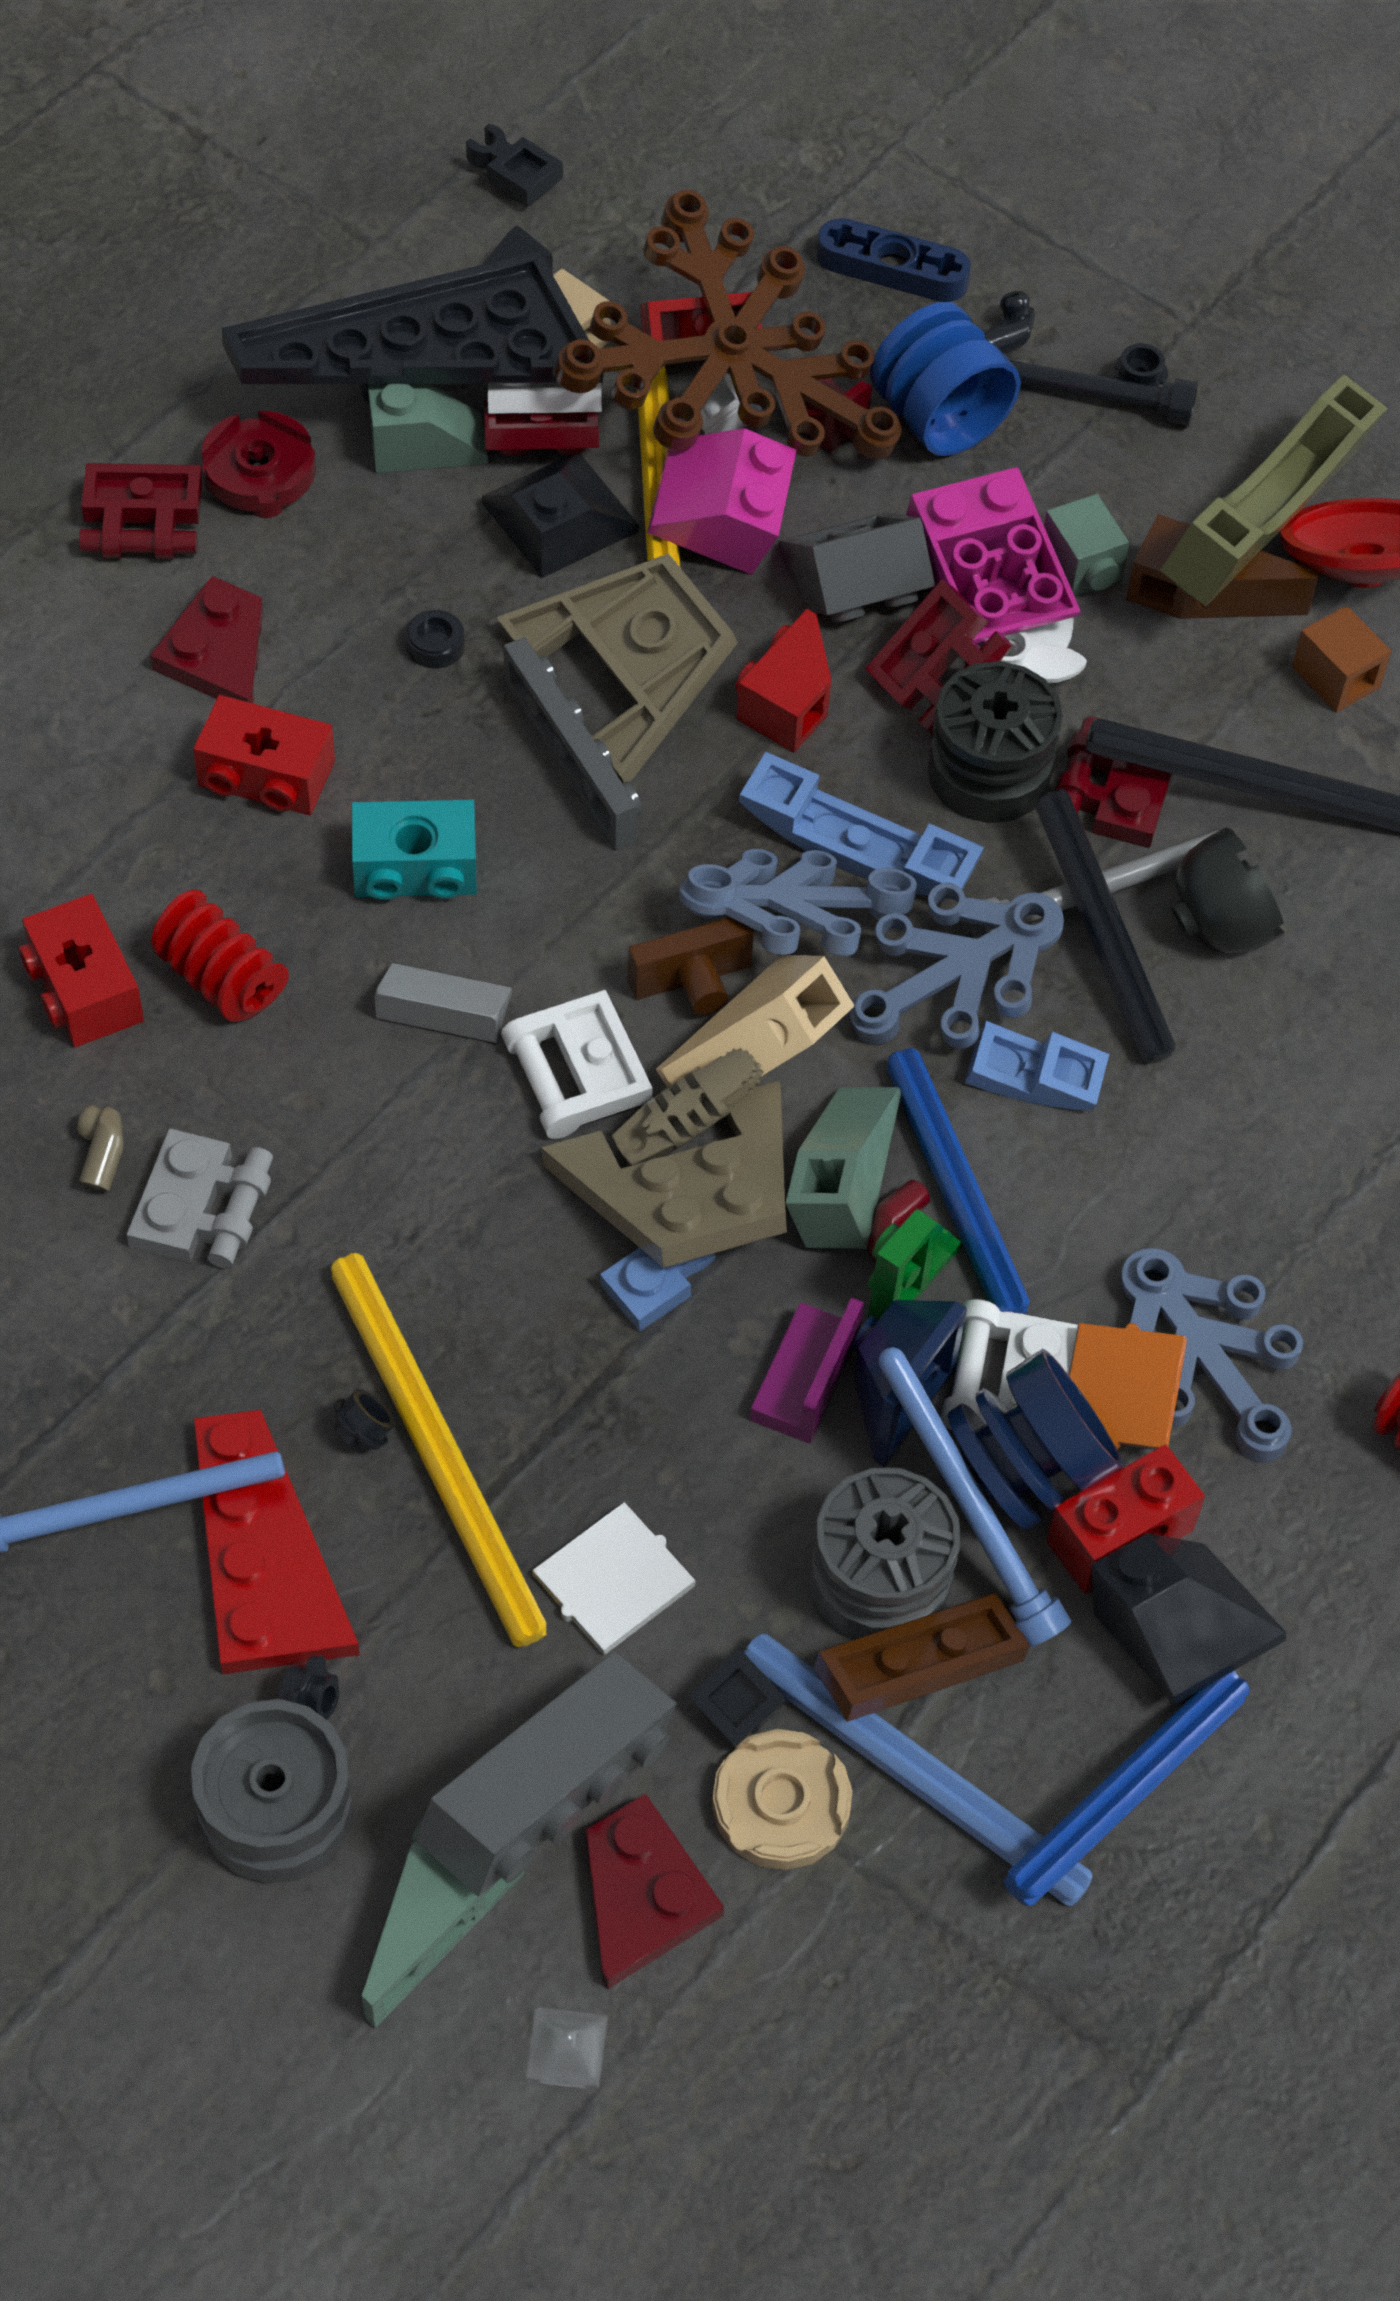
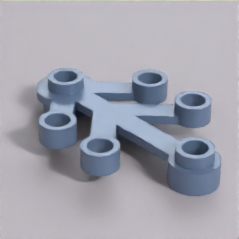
(797, 893)
(962, 960)
(1210, 1338)

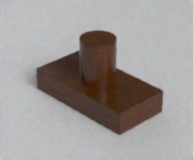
(691, 961)

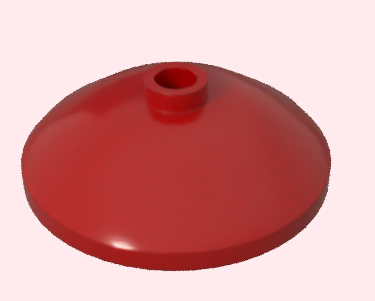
(1348, 540)

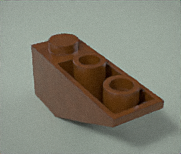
(1260, 589)

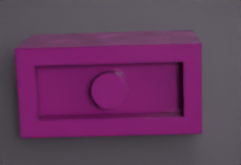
(806, 1370)

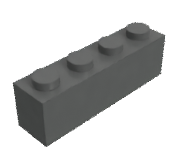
(546, 1774)

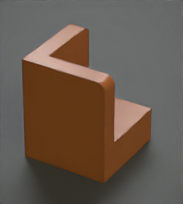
(1341, 658)

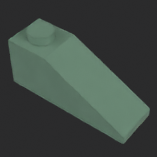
(423, 1925)

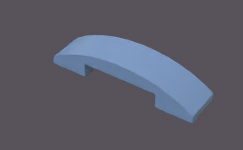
(861, 842)

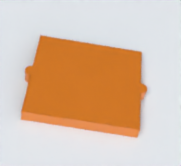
(1130, 1381)

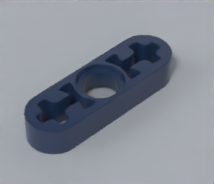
(906, 278)

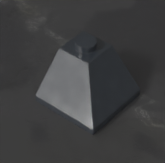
(560, 514)
(1180, 1613)

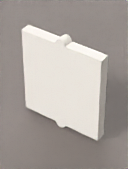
(613, 1578)

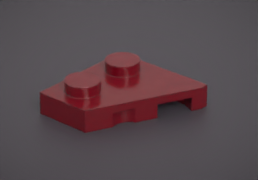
(643, 1890)

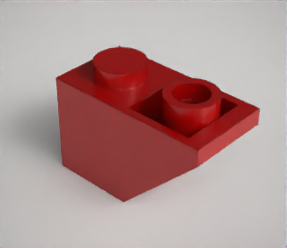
(789, 686)

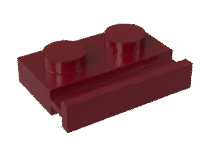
(519, 432)

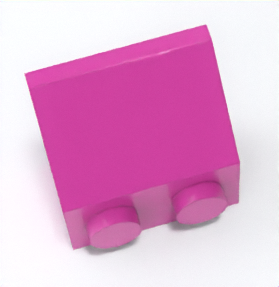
(724, 496)

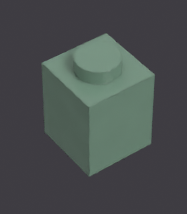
(1087, 544)

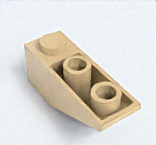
(770, 1018)

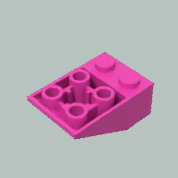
(995, 552)

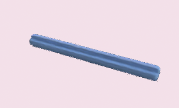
(910, 1765)

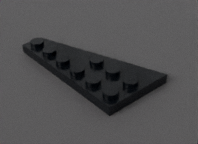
(451, 328)

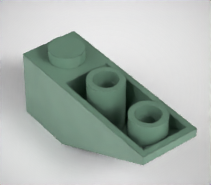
(843, 1168)

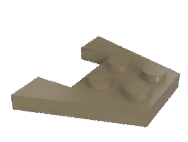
(651, 636)
(693, 1198)

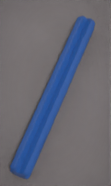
(957, 1182)
(1124, 1789)

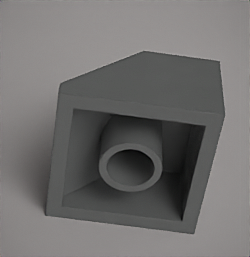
(860, 564)

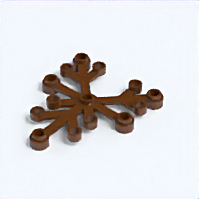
(792, 379)

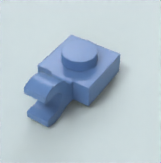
(647, 1289)

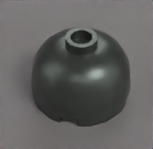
(1225, 897)

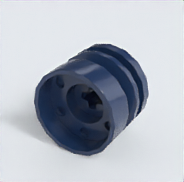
(1034, 1440)

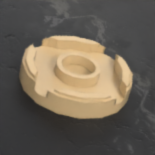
(781, 1799)

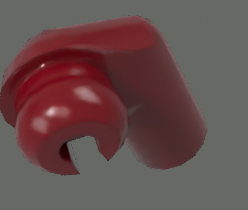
(897, 1209)

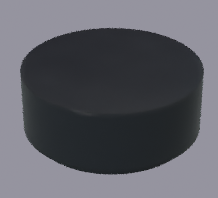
(435, 639)

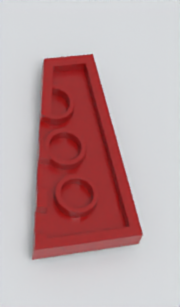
(265, 1566)

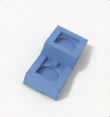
(1046, 1073)

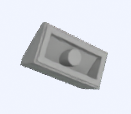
(442, 1002)

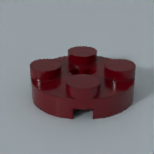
(263, 487)

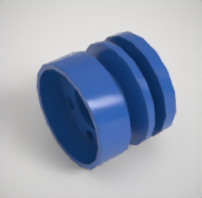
(945, 378)

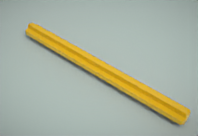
(439, 1451)

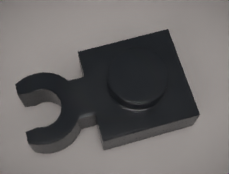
(516, 169)

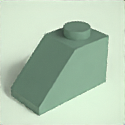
(423, 429)

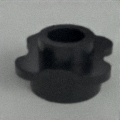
(311, 1686)

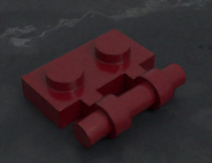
(141, 495)
(928, 646)
(1127, 804)

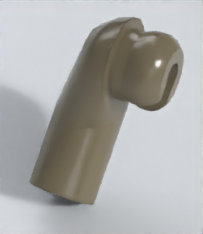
(106, 1148)

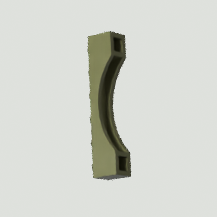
(1248, 518)

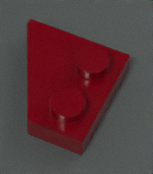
(214, 642)

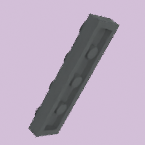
(564, 733)

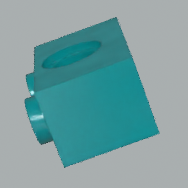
(392, 830)

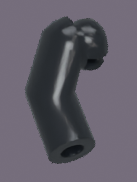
(1014, 323)

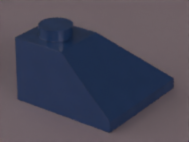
(930, 1340)

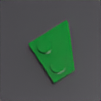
(909, 1260)

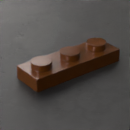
(921, 1657)

